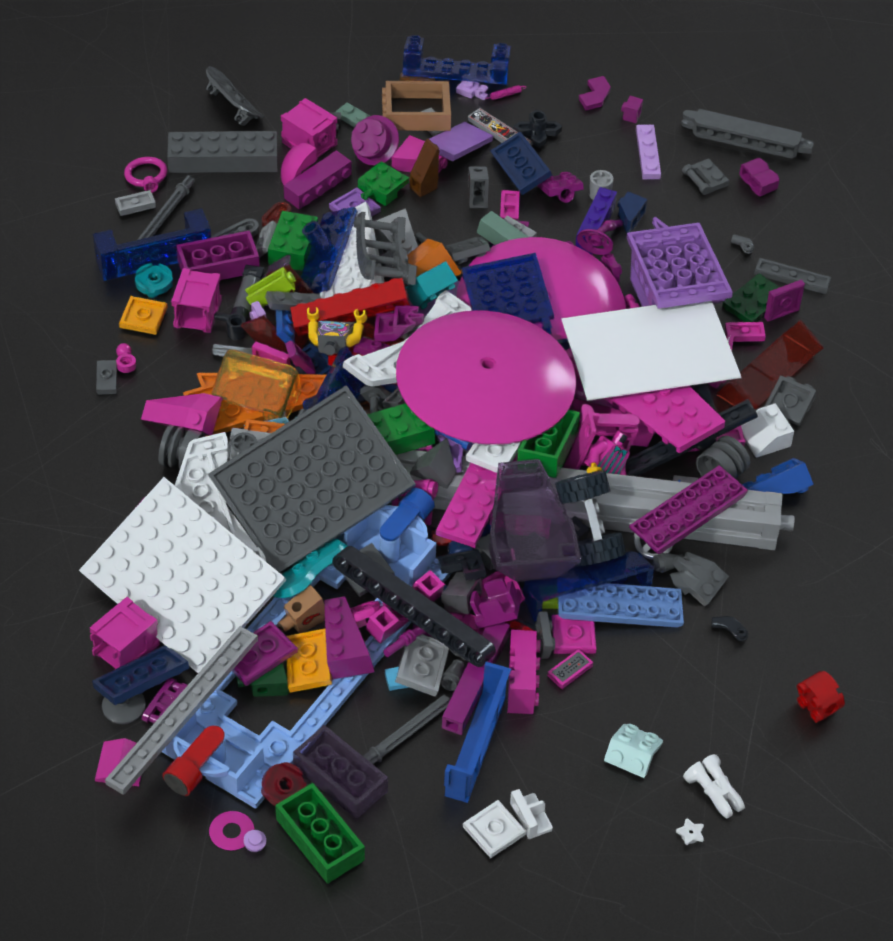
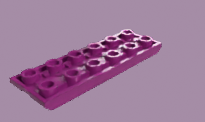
(688, 509)

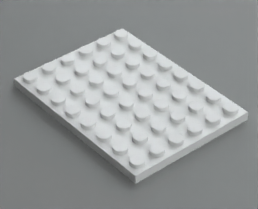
(183, 573)

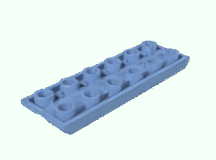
(624, 605)

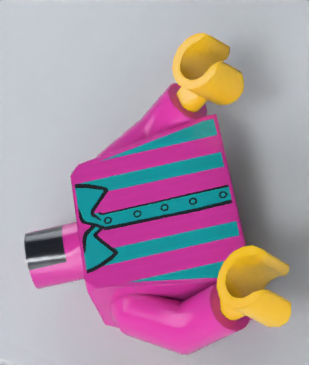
(608, 455)

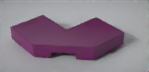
(600, 90)

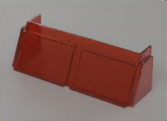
(781, 358)

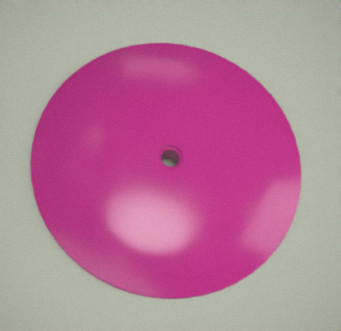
(573, 278)
(485, 377)

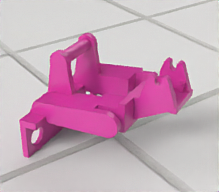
(597, 424)

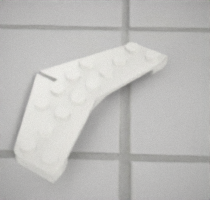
(380, 366)
(200, 459)

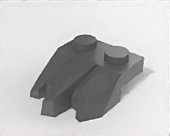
(698, 577)

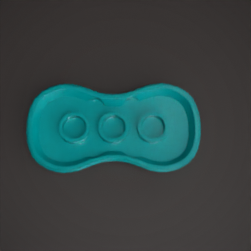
(306, 570)

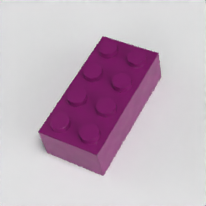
(219, 255)

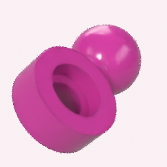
(125, 361)

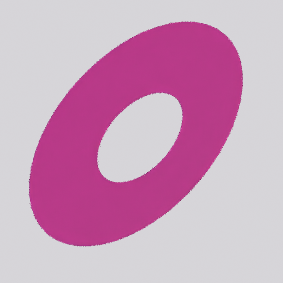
(217, 825)

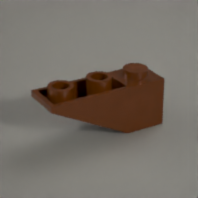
(425, 170)

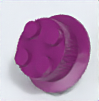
(375, 140)

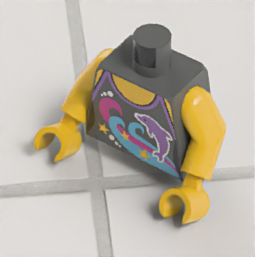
(333, 335)

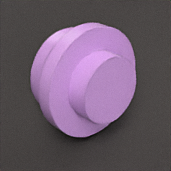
(254, 840)

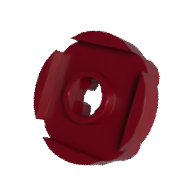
(278, 773)

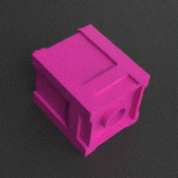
(309, 125)
(196, 300)
(124, 634)

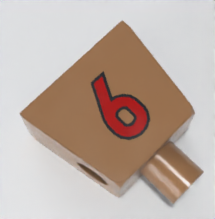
(303, 611)

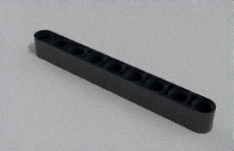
(414, 606)

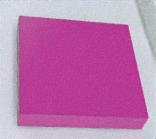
(573, 635)

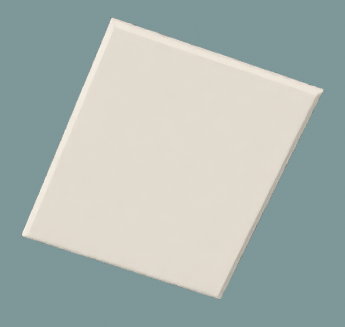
(649, 349)

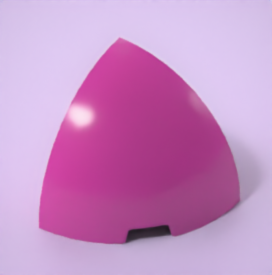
(296, 161)

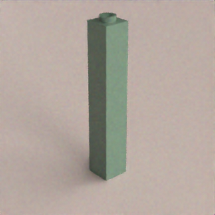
(497, 229)

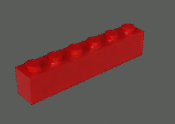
(341, 307)

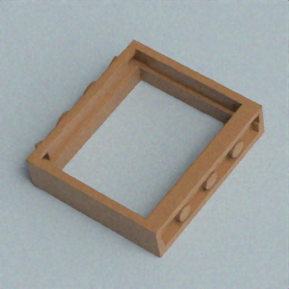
(418, 120)

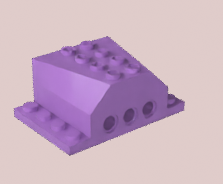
(676, 267)

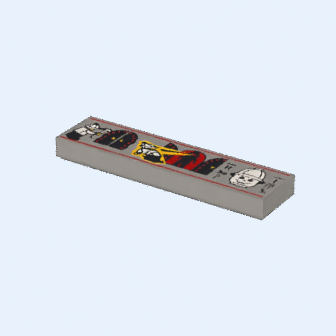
(492, 125)

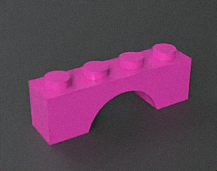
(388, 621)

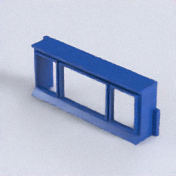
(461, 778)

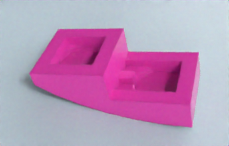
(509, 204)

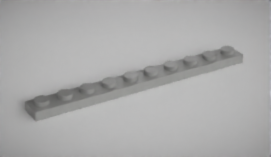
(181, 710)

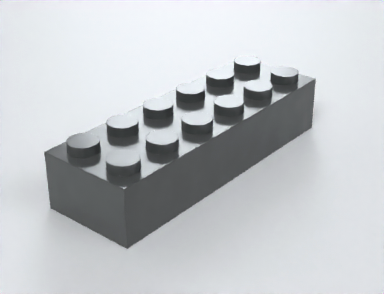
(222, 151)

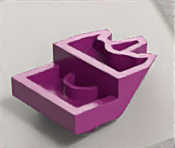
(394, 325)

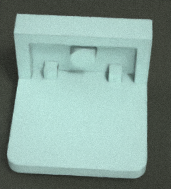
(632, 749)

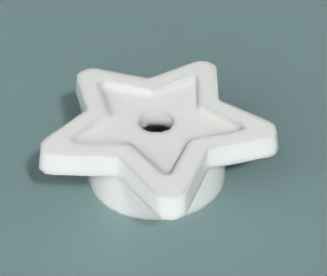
(690, 838)

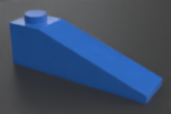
(785, 478)

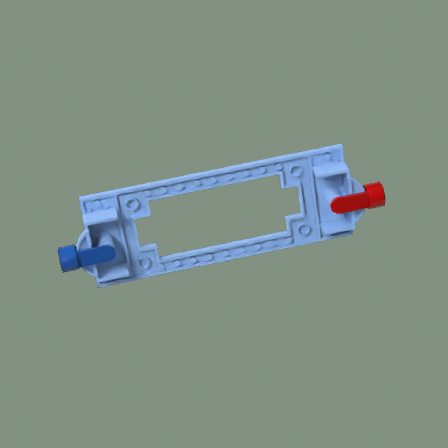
(238, 757)

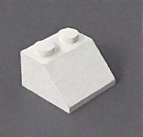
(768, 431)

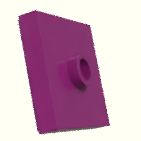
(784, 300)

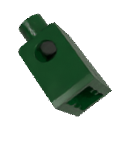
(270, 684)

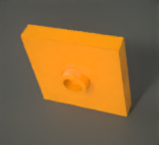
(143, 315)

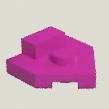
(365, 610)

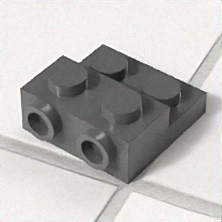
(792, 398)

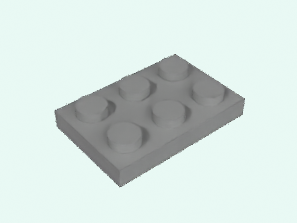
(422, 665)

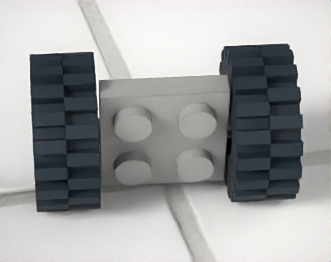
(585, 487)

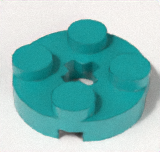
(156, 287)

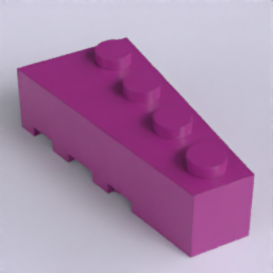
(344, 643)

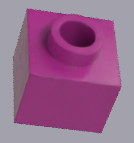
(632, 109)

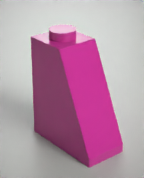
(407, 154)

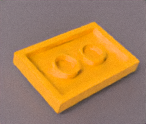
(309, 665)

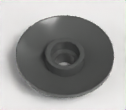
(125, 712)

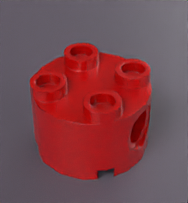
(820, 695)

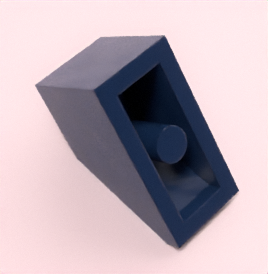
(631, 210)

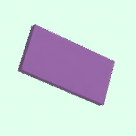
(461, 140)

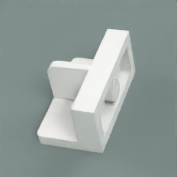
(530, 813)

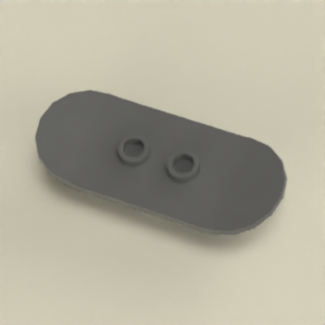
(220, 83)

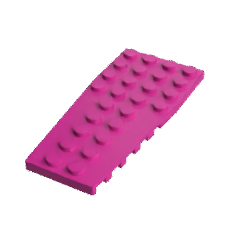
(672, 413)

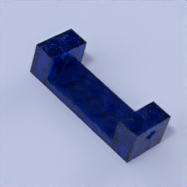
(462, 70)
(128, 257)

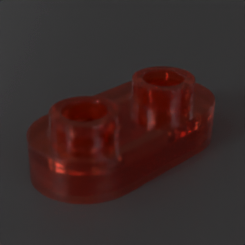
(274, 213)

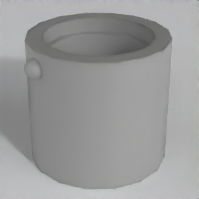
(599, 179)

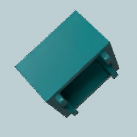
(431, 285)

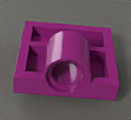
(556, 184)

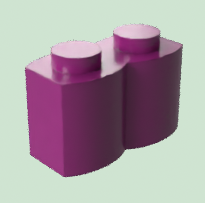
(759, 176)

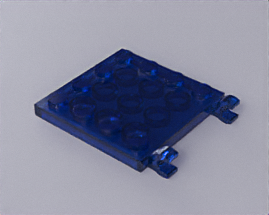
(511, 288)

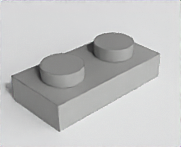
(135, 202)

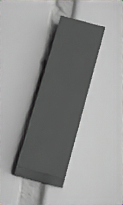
(789, 274)

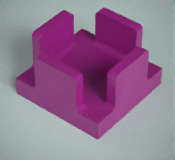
(499, 606)

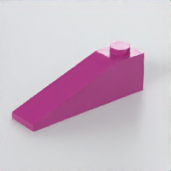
(188, 411)

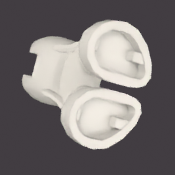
(720, 789)

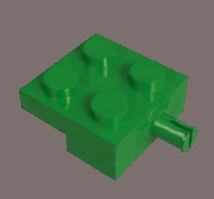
(382, 183)

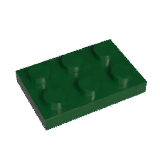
(751, 299)

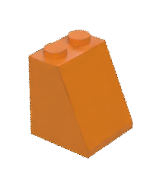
(430, 255)

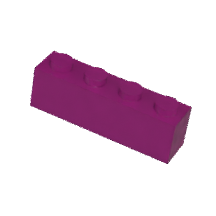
(317, 179)

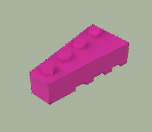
(523, 677)

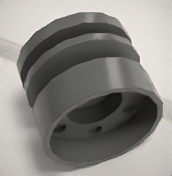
(174, 445)
(728, 454)

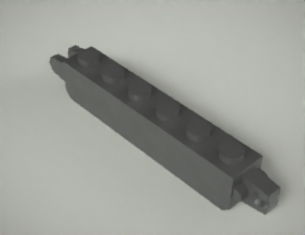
(746, 133)

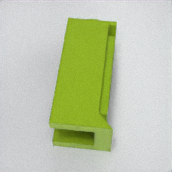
(277, 281)

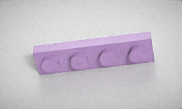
(648, 152)

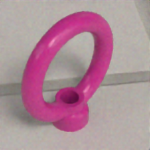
(149, 182)

